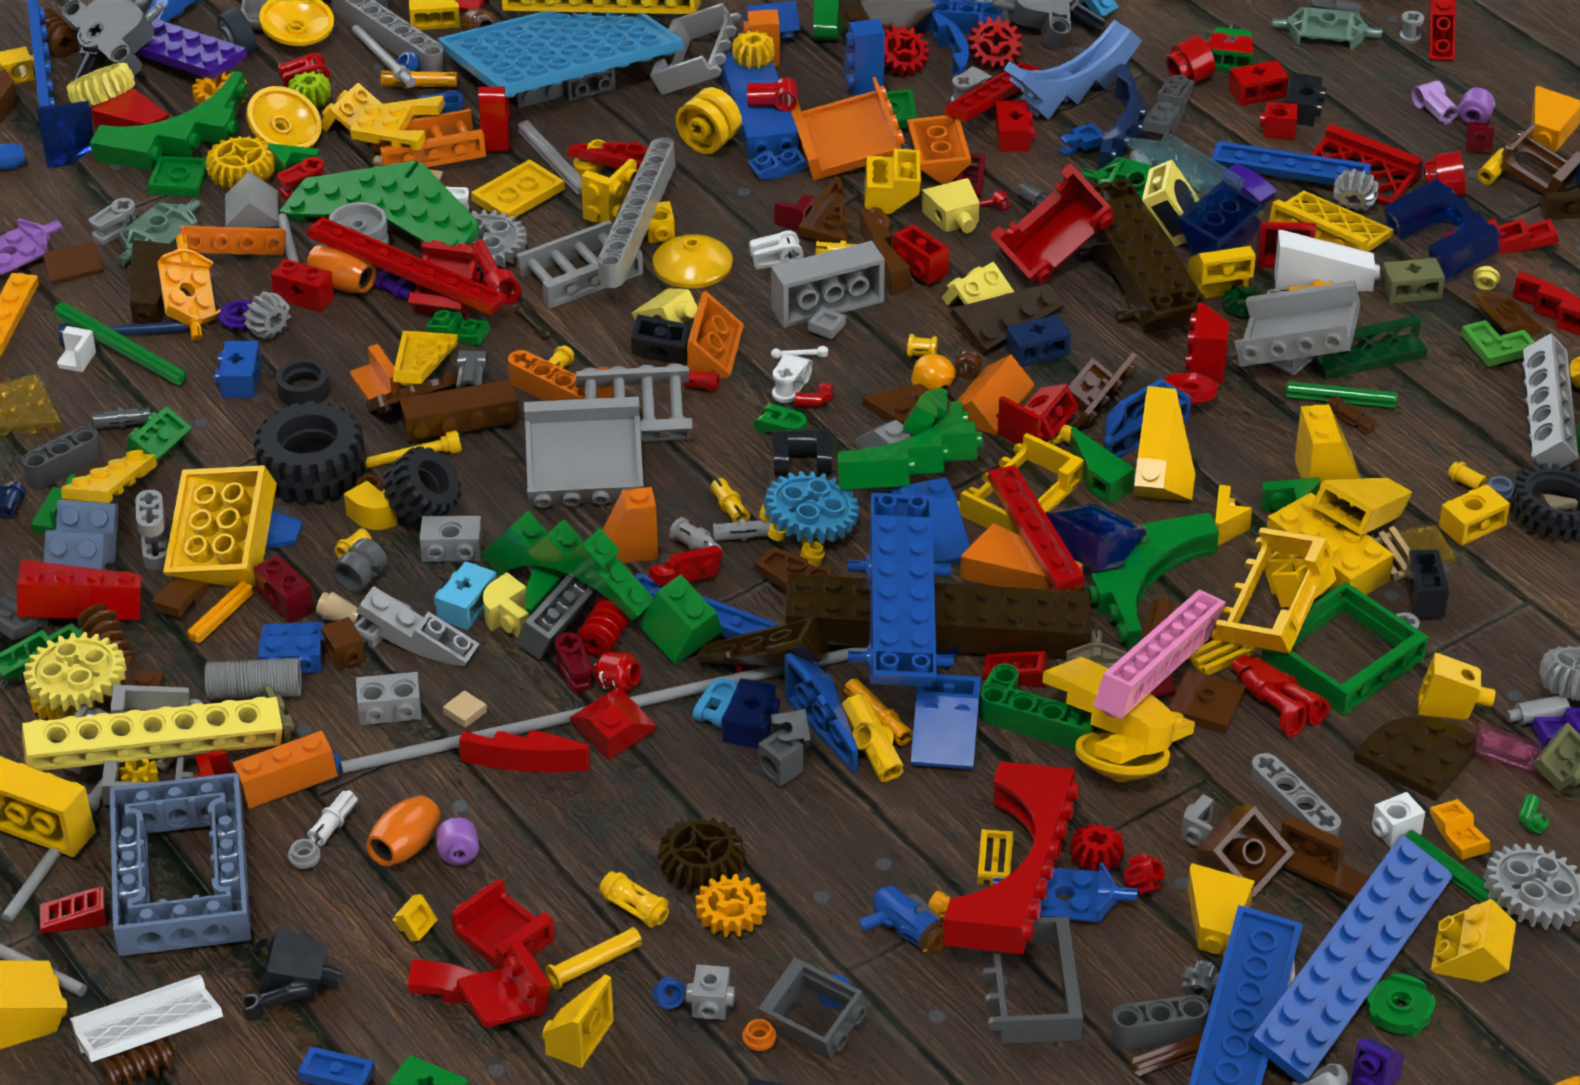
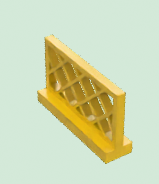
(1334, 232)

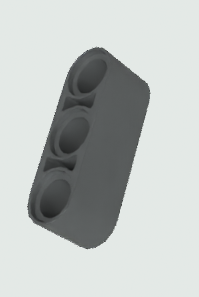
(61, 457)
(1158, 1021)

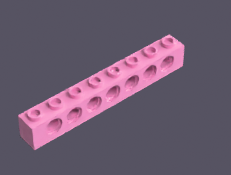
(1158, 654)

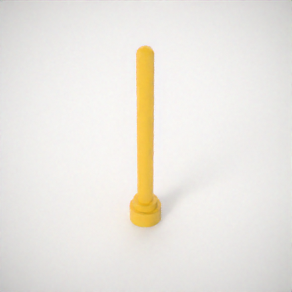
(447, 443)

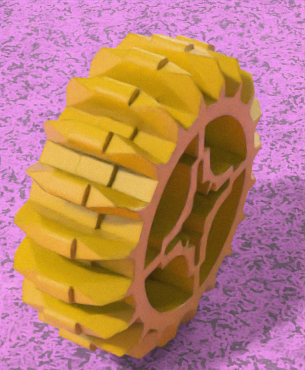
(237, 157)

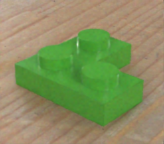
(1491, 346)

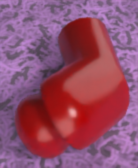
(815, 399)

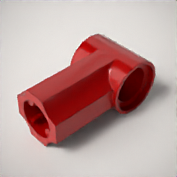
(773, 94)

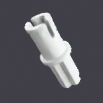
(332, 817)

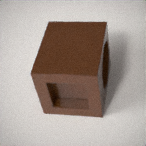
(343, 643)

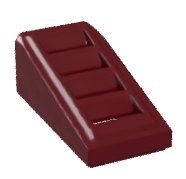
(977, 163)

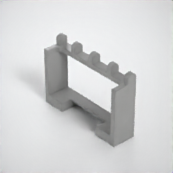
(696, 70)
(144, 698)

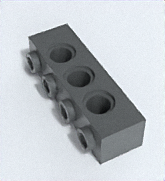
(555, 615)

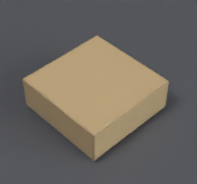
(465, 709)

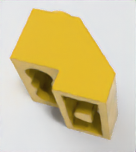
(892, 180)
(1222, 269)

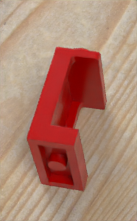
(458, 259)
(494, 920)

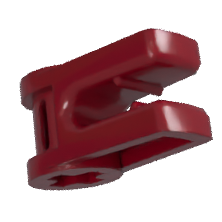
(573, 662)

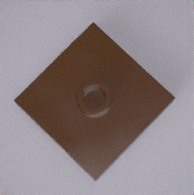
(1207, 700)

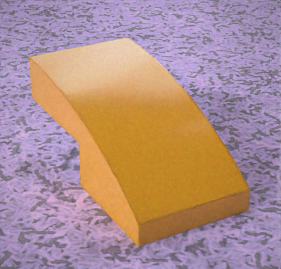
(1458, 829)

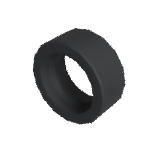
(301, 370)

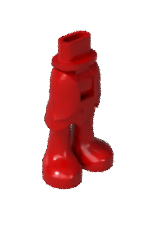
(1272, 686)

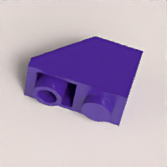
(1376, 1064)

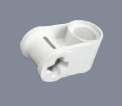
(790, 377)

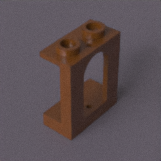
(1524, 144)

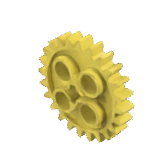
(74, 671)

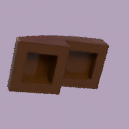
(179, 595)

